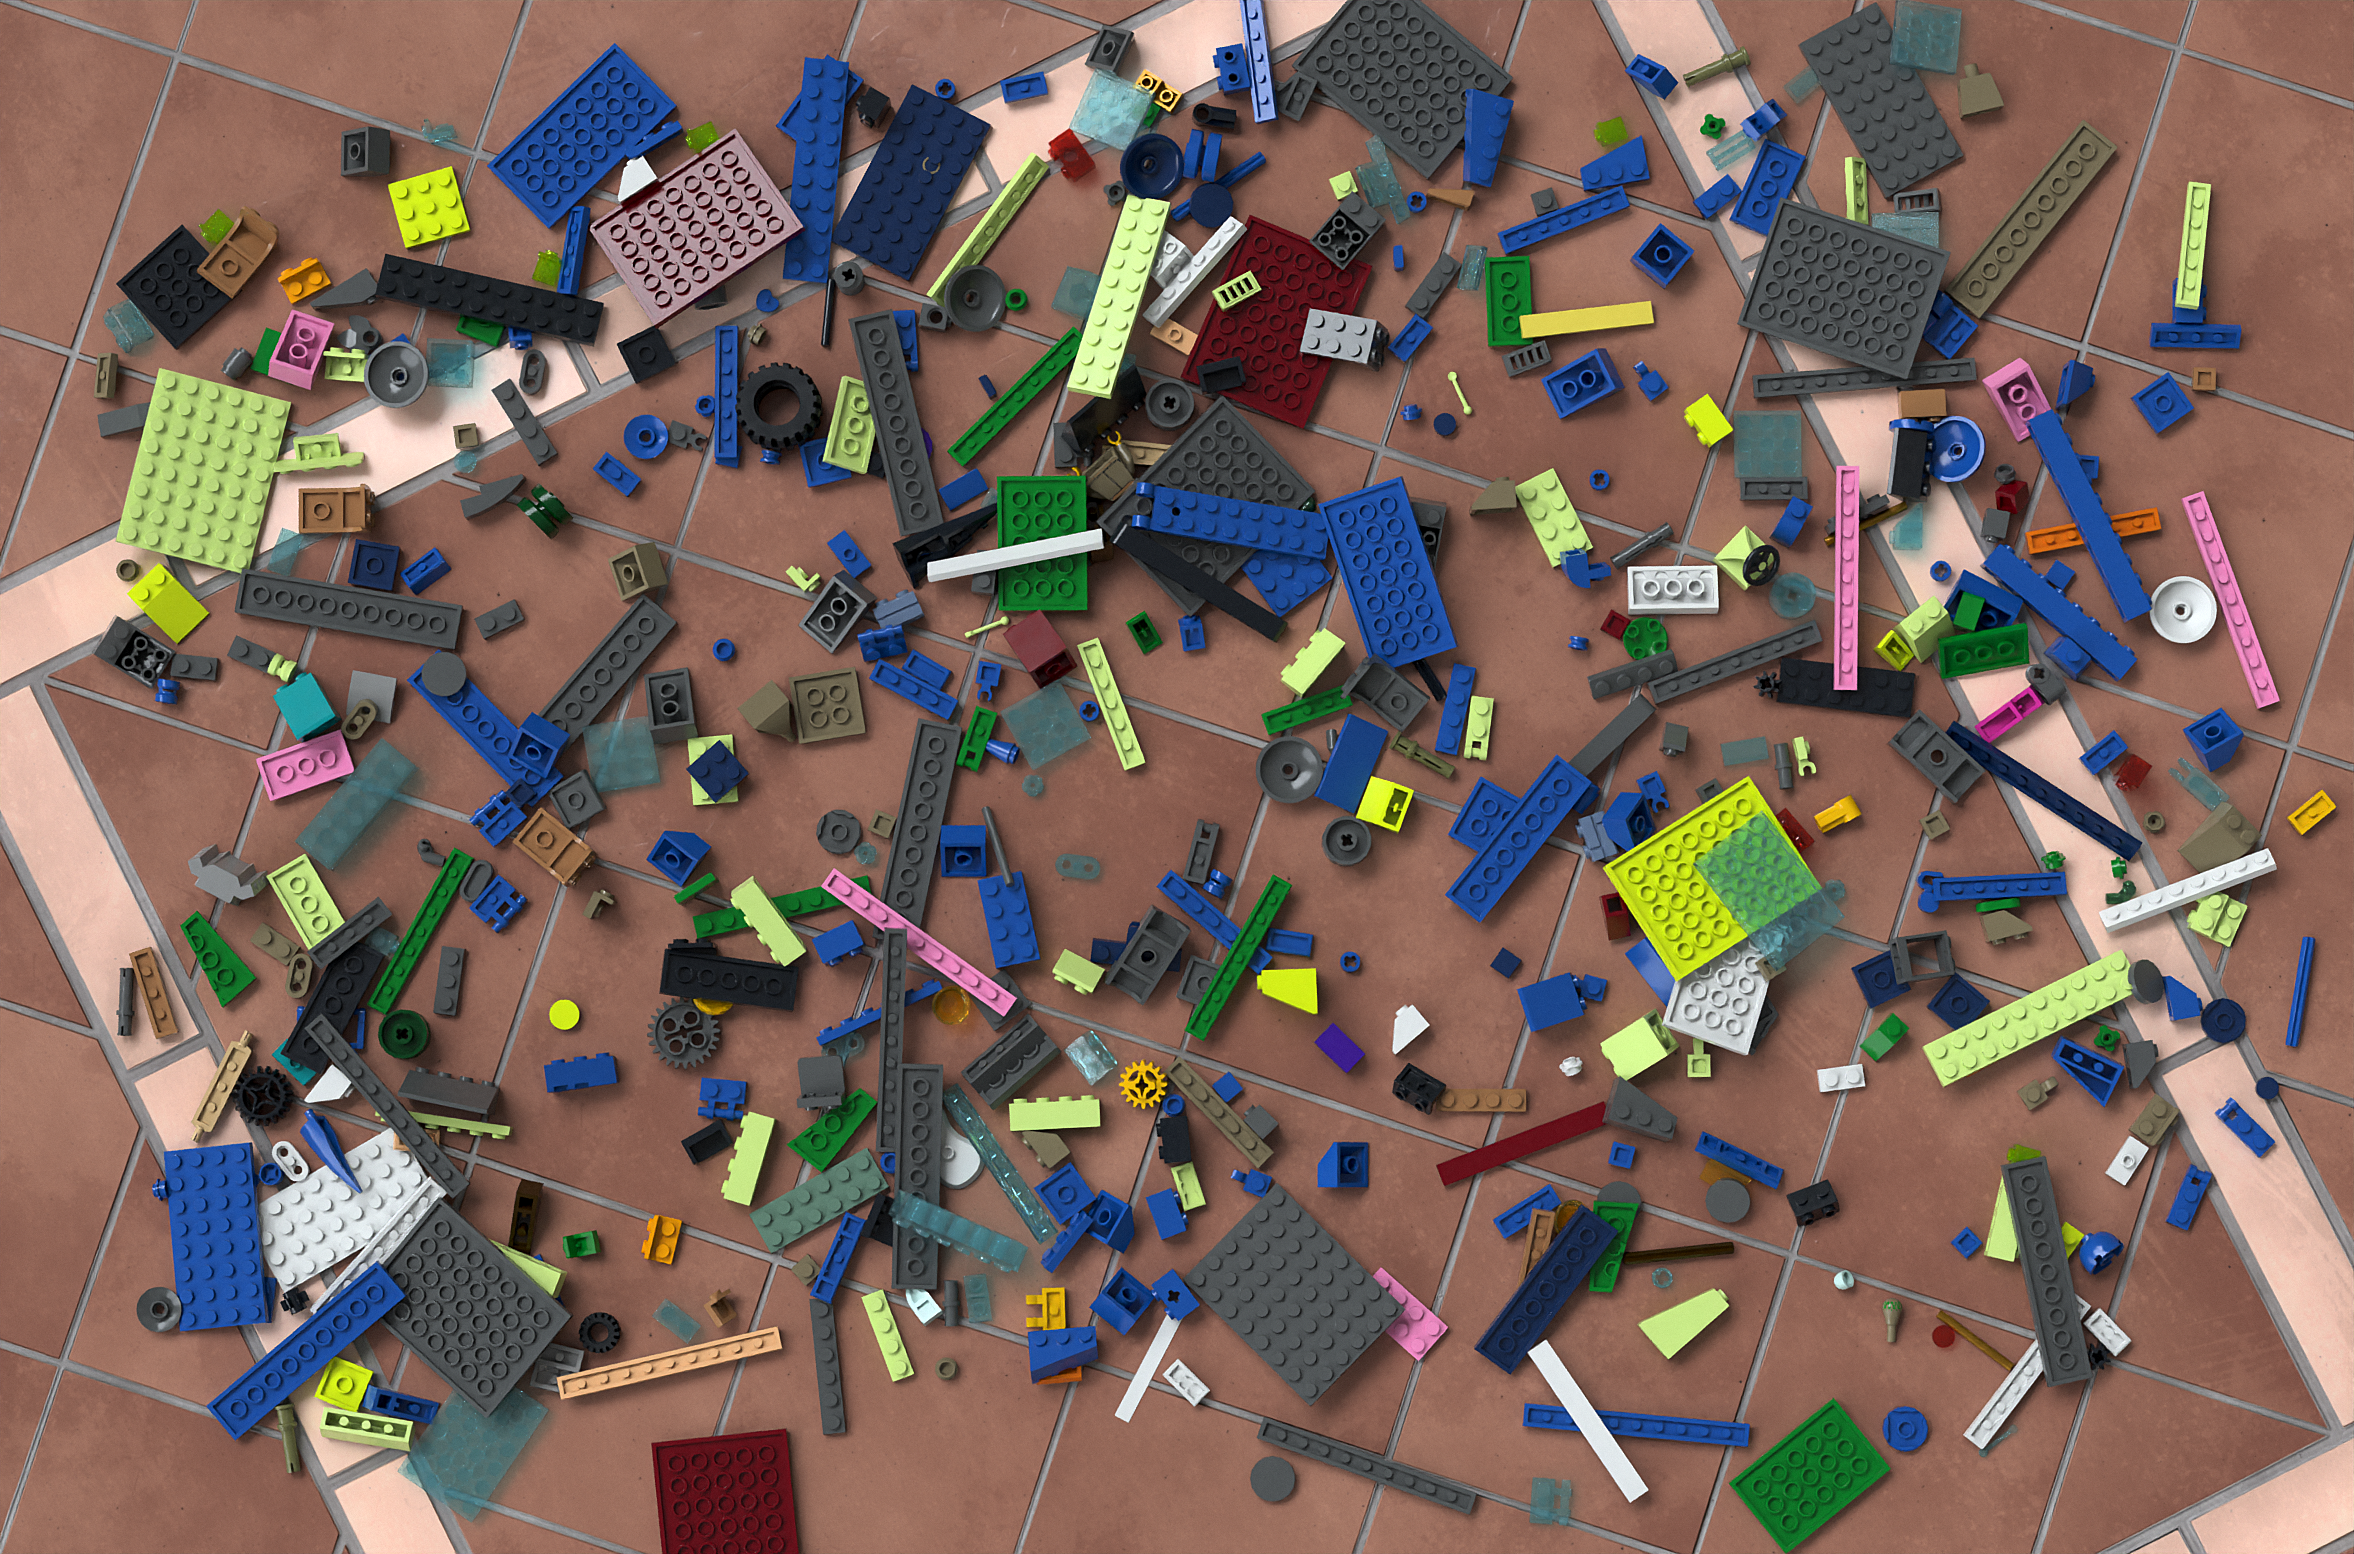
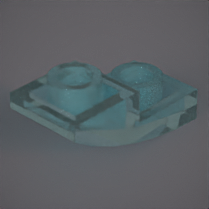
(977, 1298)

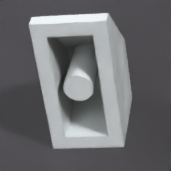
(635, 178)
(1407, 1027)
(331, 1086)

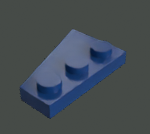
(1617, 167)

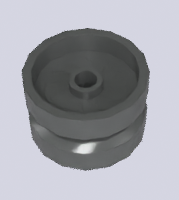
(1169, 391)
(1349, 828)

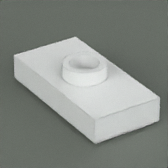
(2126, 1160)
(2107, 1332)
(1186, 1382)

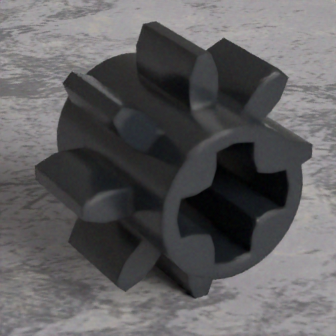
(1760, 685)
(294, 1301)
(2103, 1353)

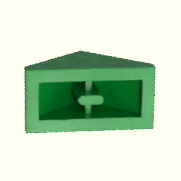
(1968, 613)
(1143, 632)

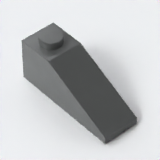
(353, 292)
(123, 420)

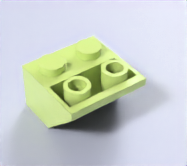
(1078, 972)

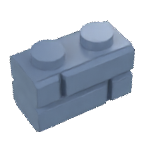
(899, 611)
(1594, 834)

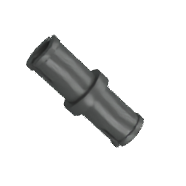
(1783, 766)
(951, 1302)

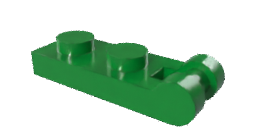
(977, 738)

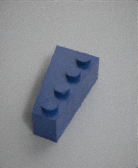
(1484, 135)

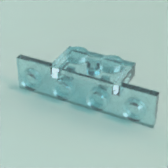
(1380, 182)

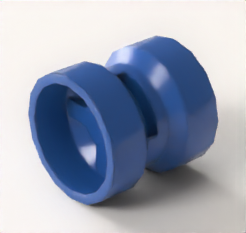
(166, 696)
(1214, 888)
(271, 1174)

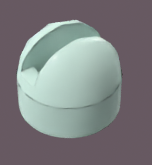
(1844, 1280)

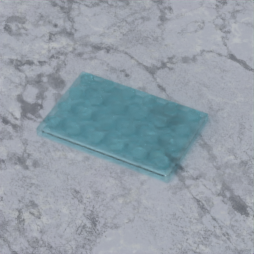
(1768, 890)
(466, 1454)

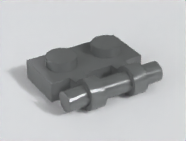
(1064, 454)

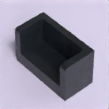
(1221, 375)
(707, 1142)

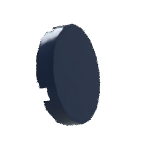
(1210, 205)
(2223, 1020)

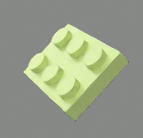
(696, 748)

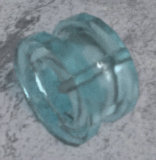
(1658, 1272)

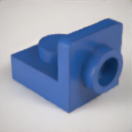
(1191, 633)

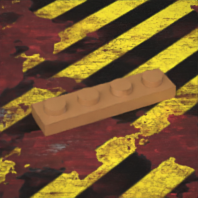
(153, 992)
(1482, 1100)
(1536, 1241)

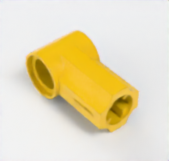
(1841, 812)

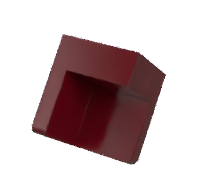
(2012, 496)

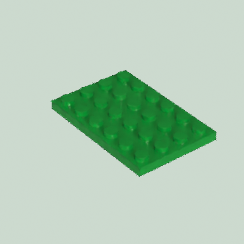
(1036, 511)
(1809, 1475)

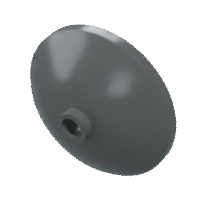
(986, 299)
(383, 374)
(1292, 753)

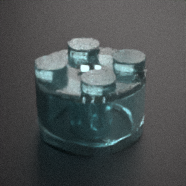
(1797, 584)

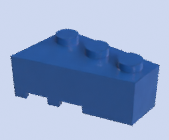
(2089, 1068)
(581, 1073)
(1060, 1349)

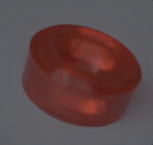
(1943, 1336)

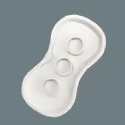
(959, 1159)

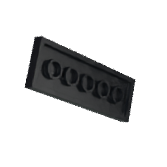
(1876, 693)
(728, 980)
(337, 998)

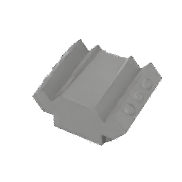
(226, 875)

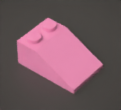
(300, 349)
(2016, 396)

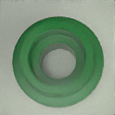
(1013, 293)
(2119, 868)

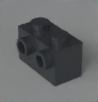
(873, 108)

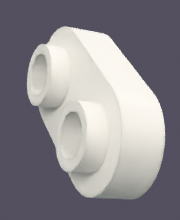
(291, 1161)

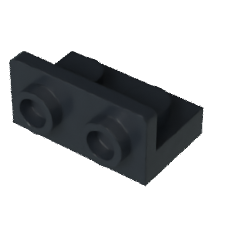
(1418, 1088)

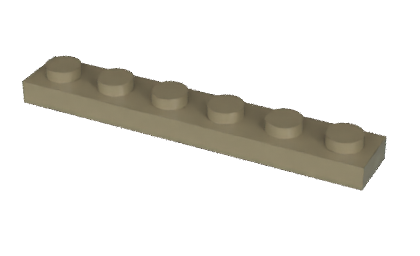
(1218, 1112)

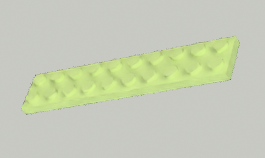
(1119, 297)
(2030, 1019)

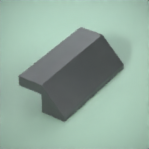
(1010, 1062)

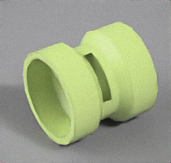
(282, 668)

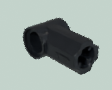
(1217, 116)

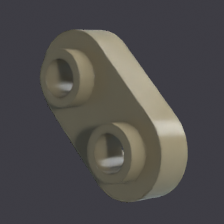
(360, 718)
(298, 975)

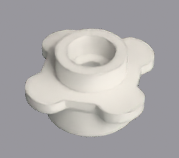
(1571, 1066)

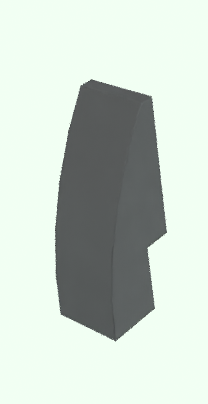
(491, 496)

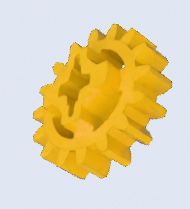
(1143, 1093)

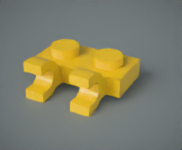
(1052, 1309)

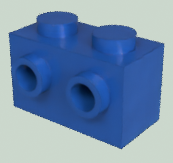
(1232, 69)

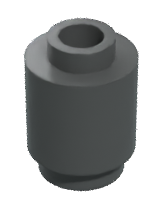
(236, 363)

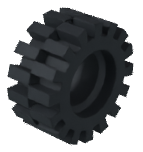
(613, 1332)

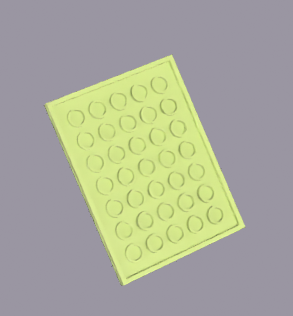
(203, 471)

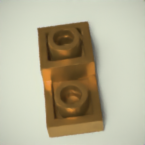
(1166, 96)

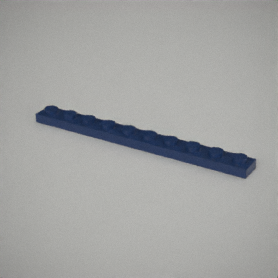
(2044, 792)

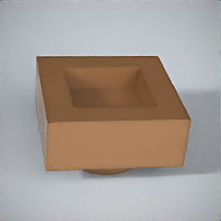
(2203, 379)

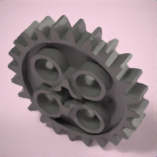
(690, 1053)

